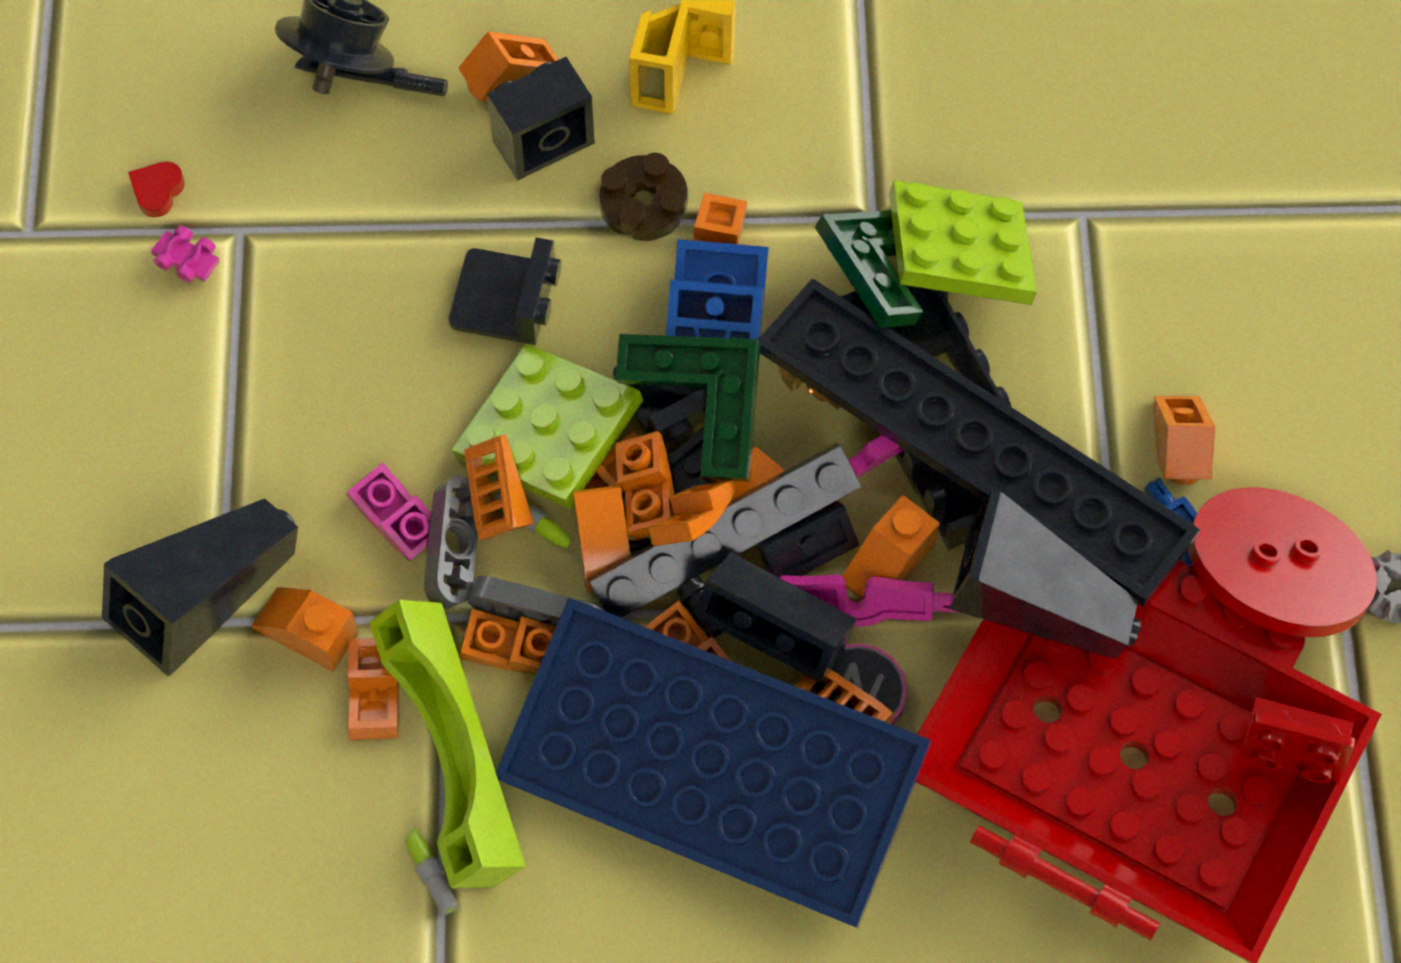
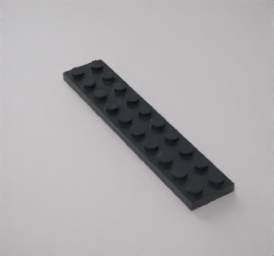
(976, 438)

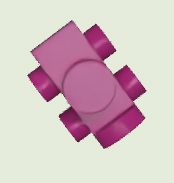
(187, 258)

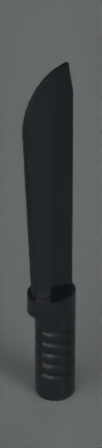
(398, 78)

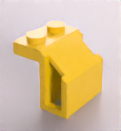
(682, 31)

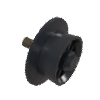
(338, 37)

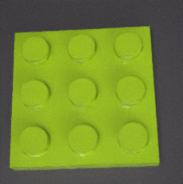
(961, 242)
(555, 422)

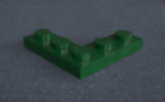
(861, 249)
(727, 370)

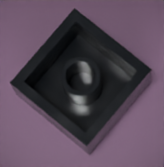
(541, 117)

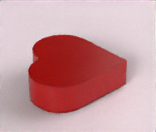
(156, 187)

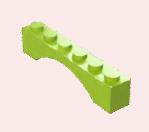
(476, 831)

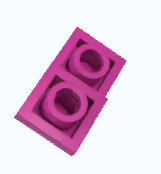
(392, 511)

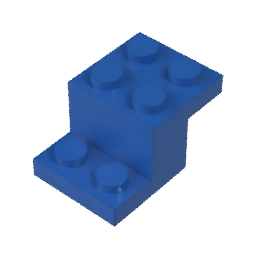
(717, 290)

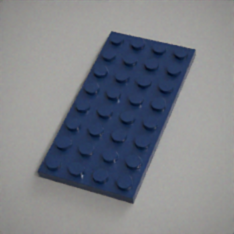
(714, 761)

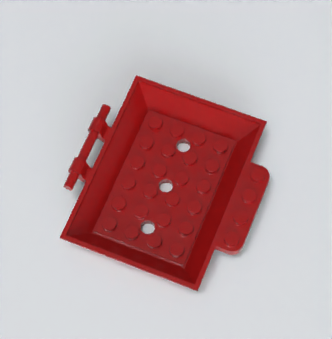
(1148, 829)

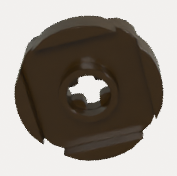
(649, 174)

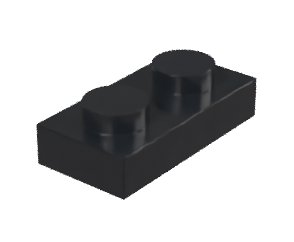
(809, 542)

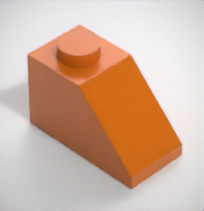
(503, 59)
(1183, 438)
(893, 546)
(308, 625)

